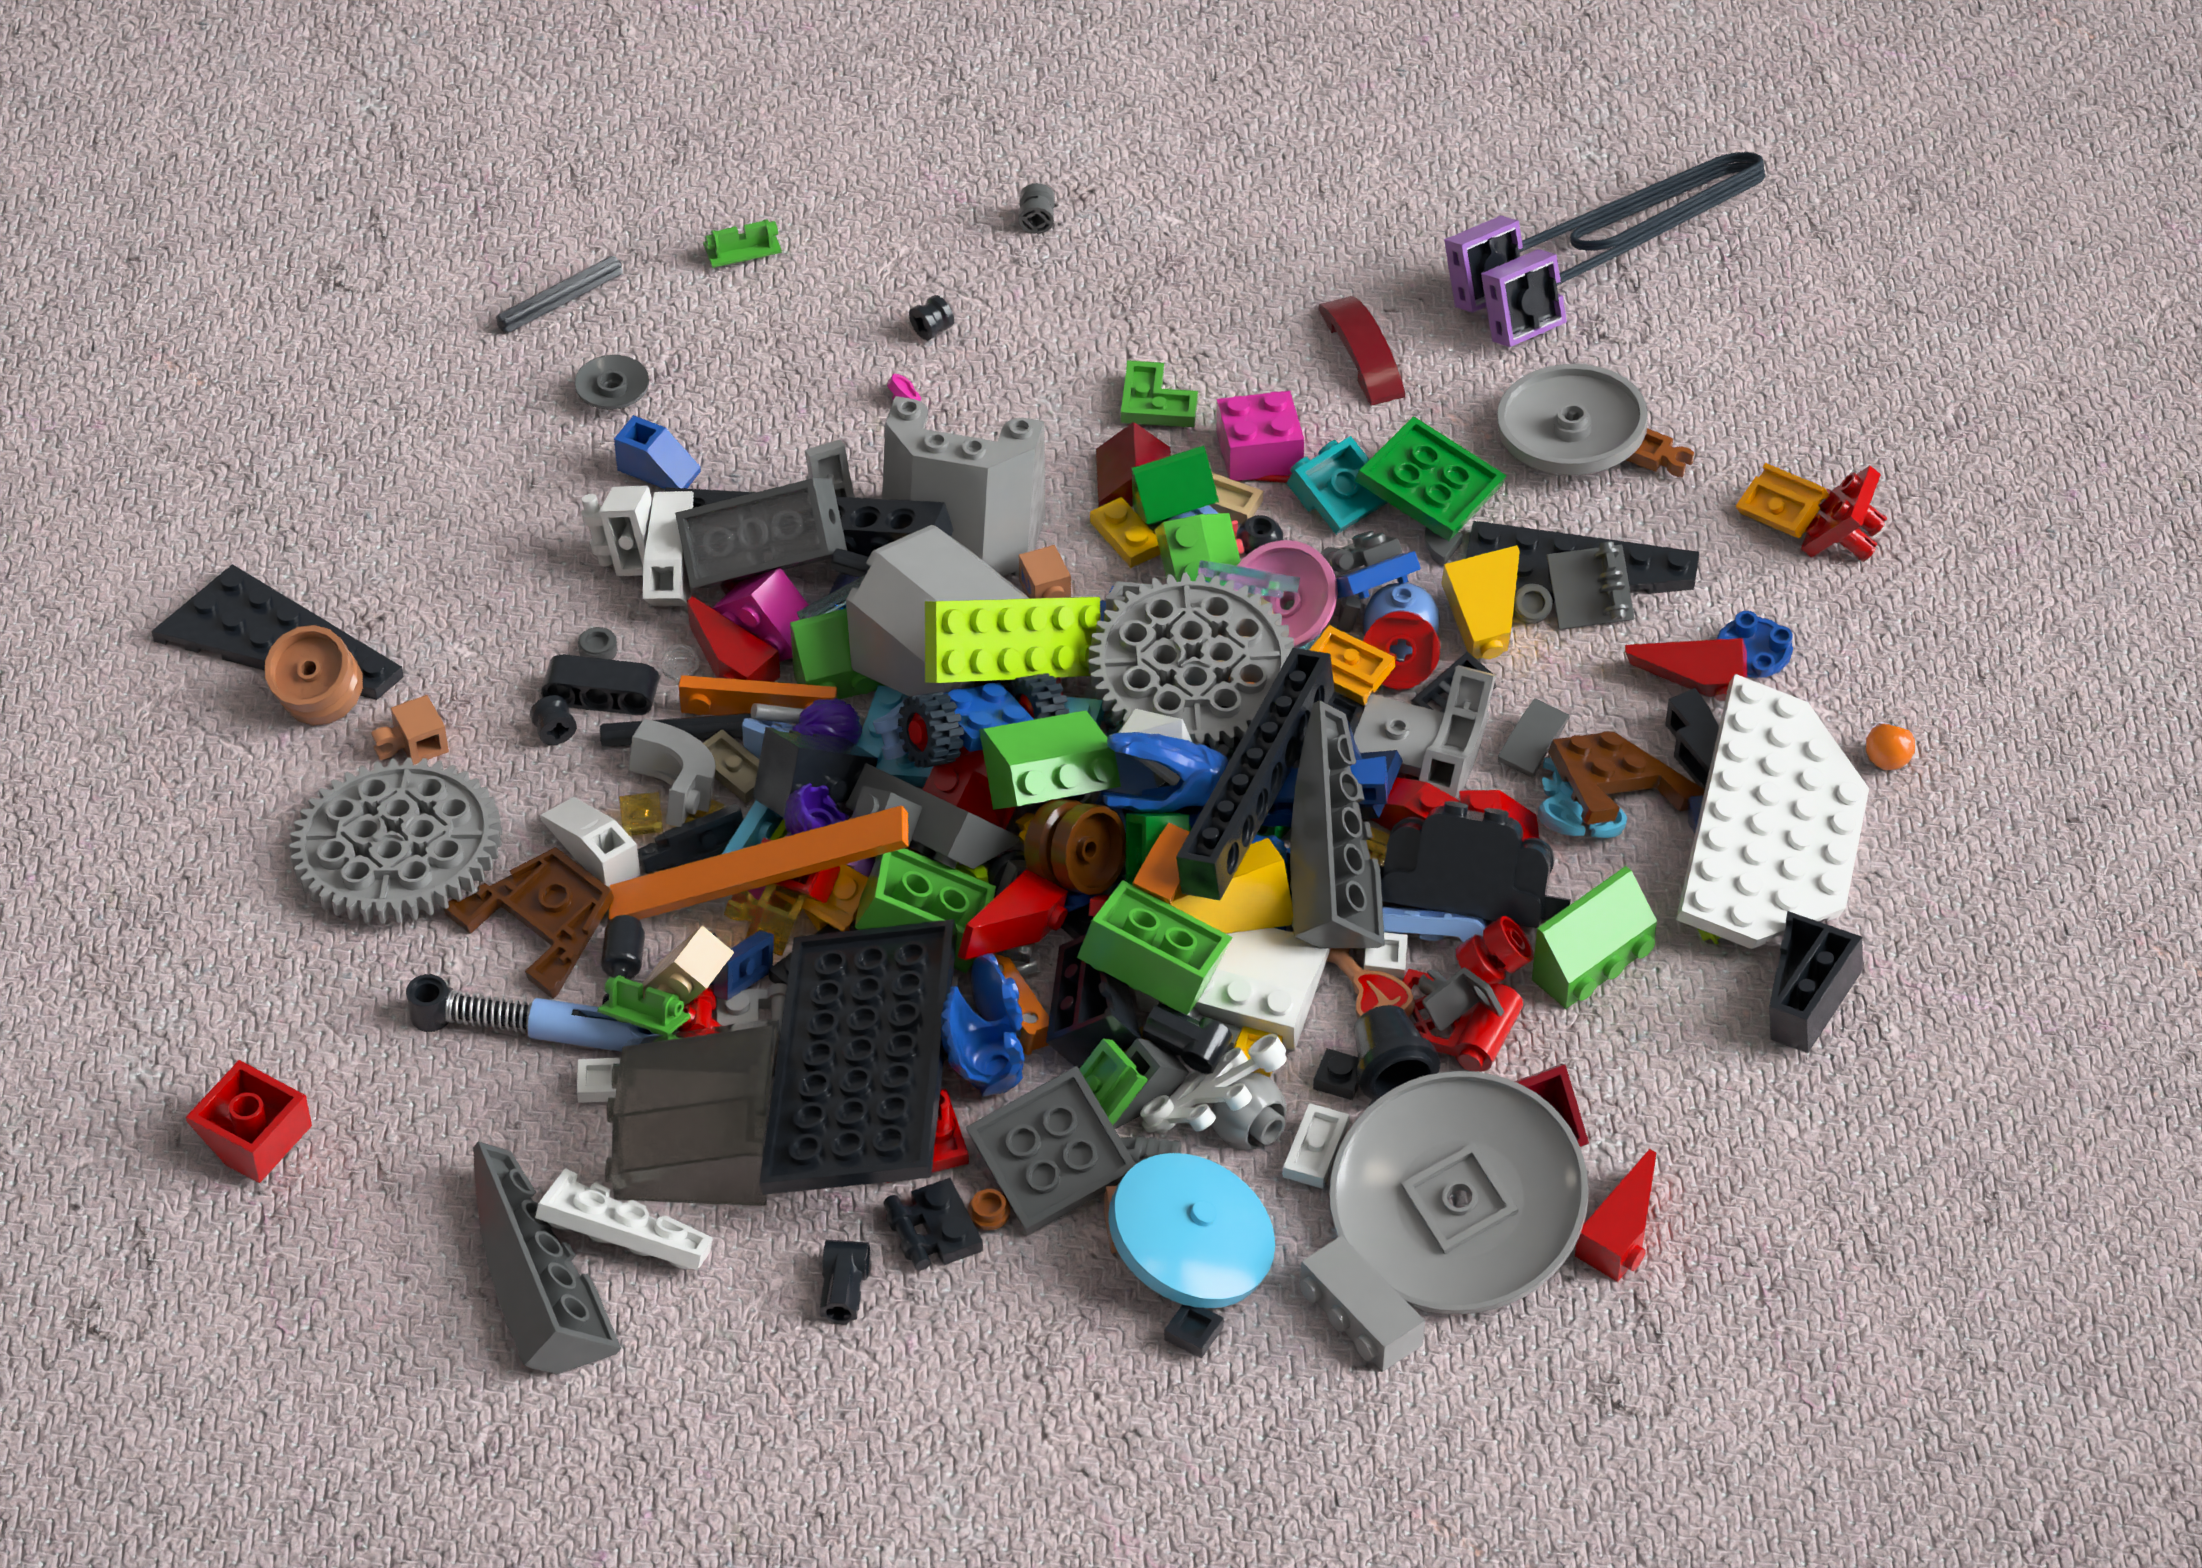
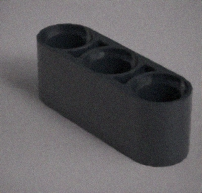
(602, 684)

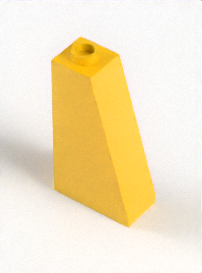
(1253, 900)

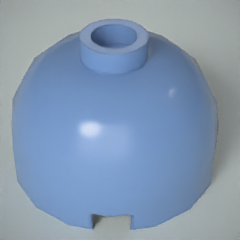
(1401, 597)

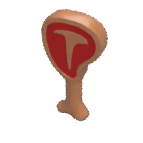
(1372, 987)

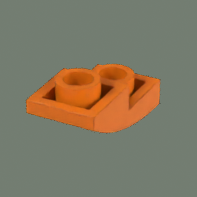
(1160, 870)

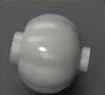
(1260, 1117)

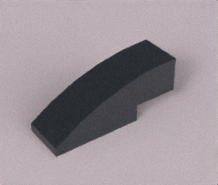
(1695, 733)

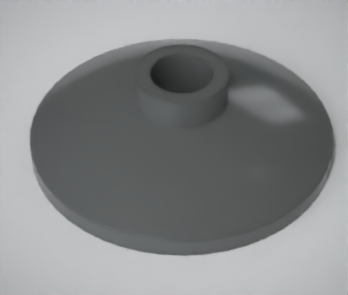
(611, 382)

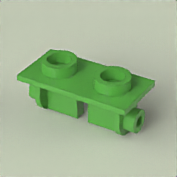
(730, 247)
(656, 1012)

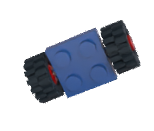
(944, 721)

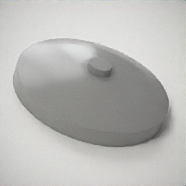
(1572, 419)

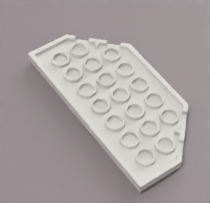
(1772, 821)

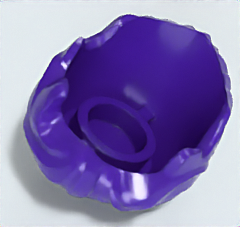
(831, 719)
(811, 809)

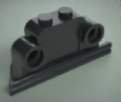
(1470, 866)

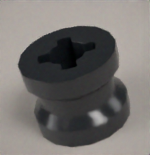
(931, 317)
(553, 720)

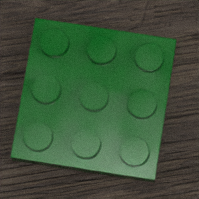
(1430, 478)

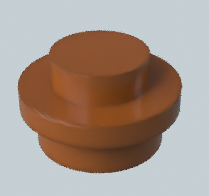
(989, 1209)

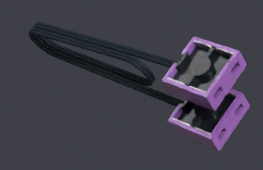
(1523, 289)

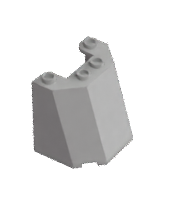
(987, 485)
(889, 605)

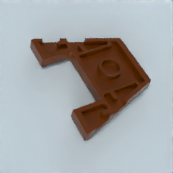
(1611, 765)
(551, 899)

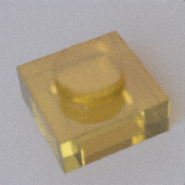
(641, 813)

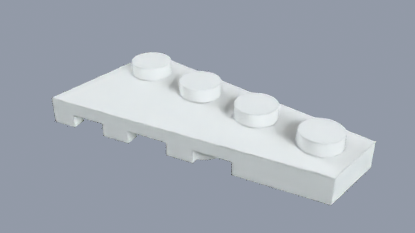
(625, 1224)

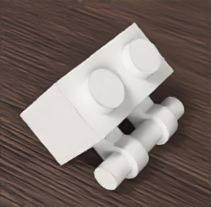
(619, 527)

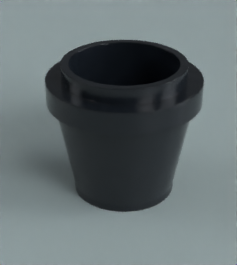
(1390, 1051)

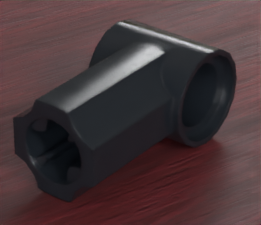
(1197, 1042)
(843, 1272)

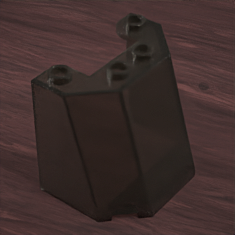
(692, 1115)

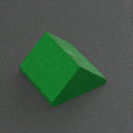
(1173, 485)

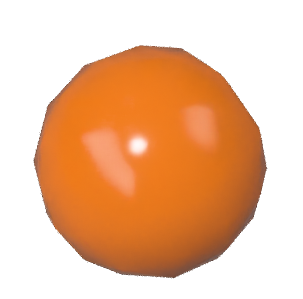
(1890, 746)

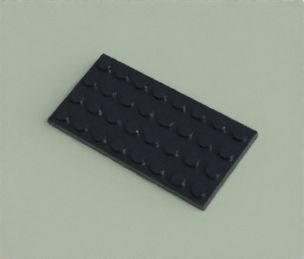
(859, 1058)

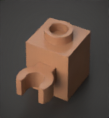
(415, 729)

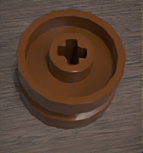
(1076, 845)

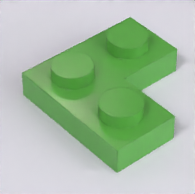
(1150, 404)

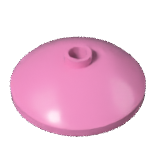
(1316, 589)

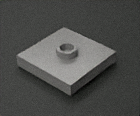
(1399, 727)

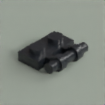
(944, 1219)

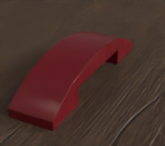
(1367, 348)

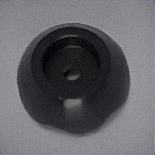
(1258, 532)

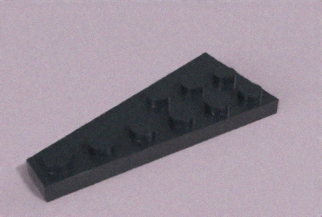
(1647, 566)
(246, 617)

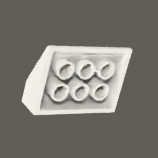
(1261, 983)

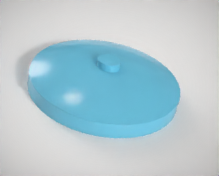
(1191, 1230)

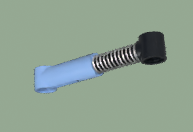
(435, 1005)

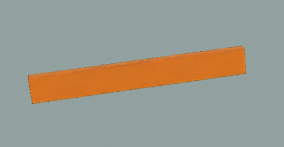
(761, 864)

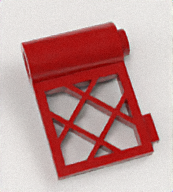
(1478, 1032)

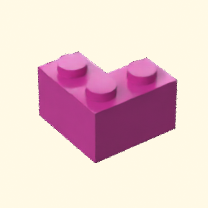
(766, 608)

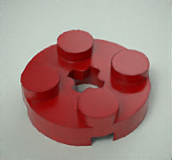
(1418, 635)

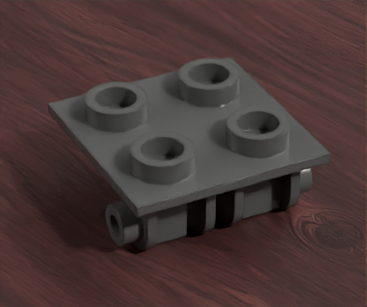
(1590, 586)

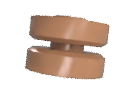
(313, 675)

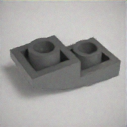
(1533, 737)

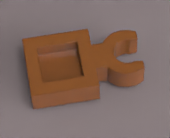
(1659, 451)

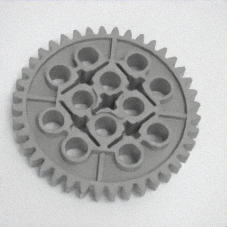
(1188, 614)
(395, 840)

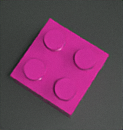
(1259, 435)

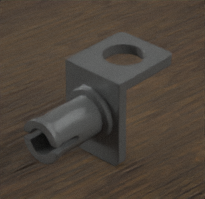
(1454, 996)

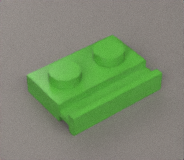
(1112, 1078)

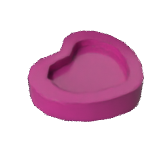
(902, 387)

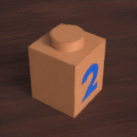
(1044, 574)

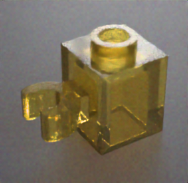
(774, 913)

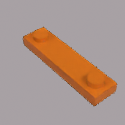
(736, 696)

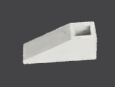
(664, 562)
(594, 841)

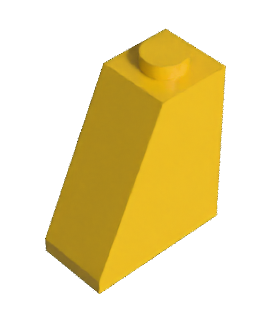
(1483, 599)

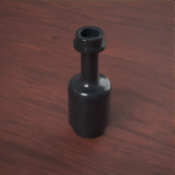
(622, 948)

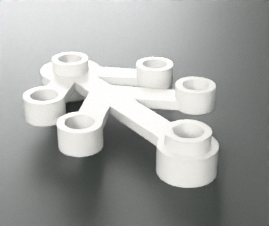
(1165, 1112)

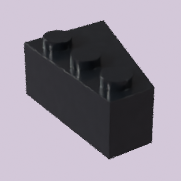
(800, 759)
(1811, 979)
(1087, 1008)

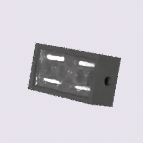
(760, 532)

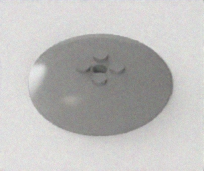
(1451, 1137)

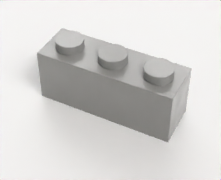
(1361, 1303)

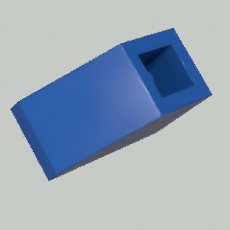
(654, 455)

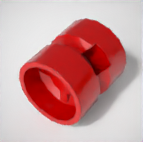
(1499, 950)

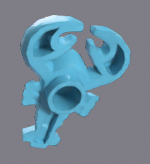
(1564, 815)

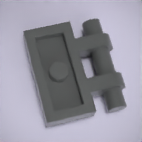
(1365, 550)

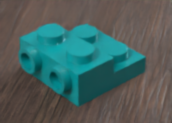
(1330, 485)

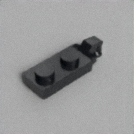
(692, 841)

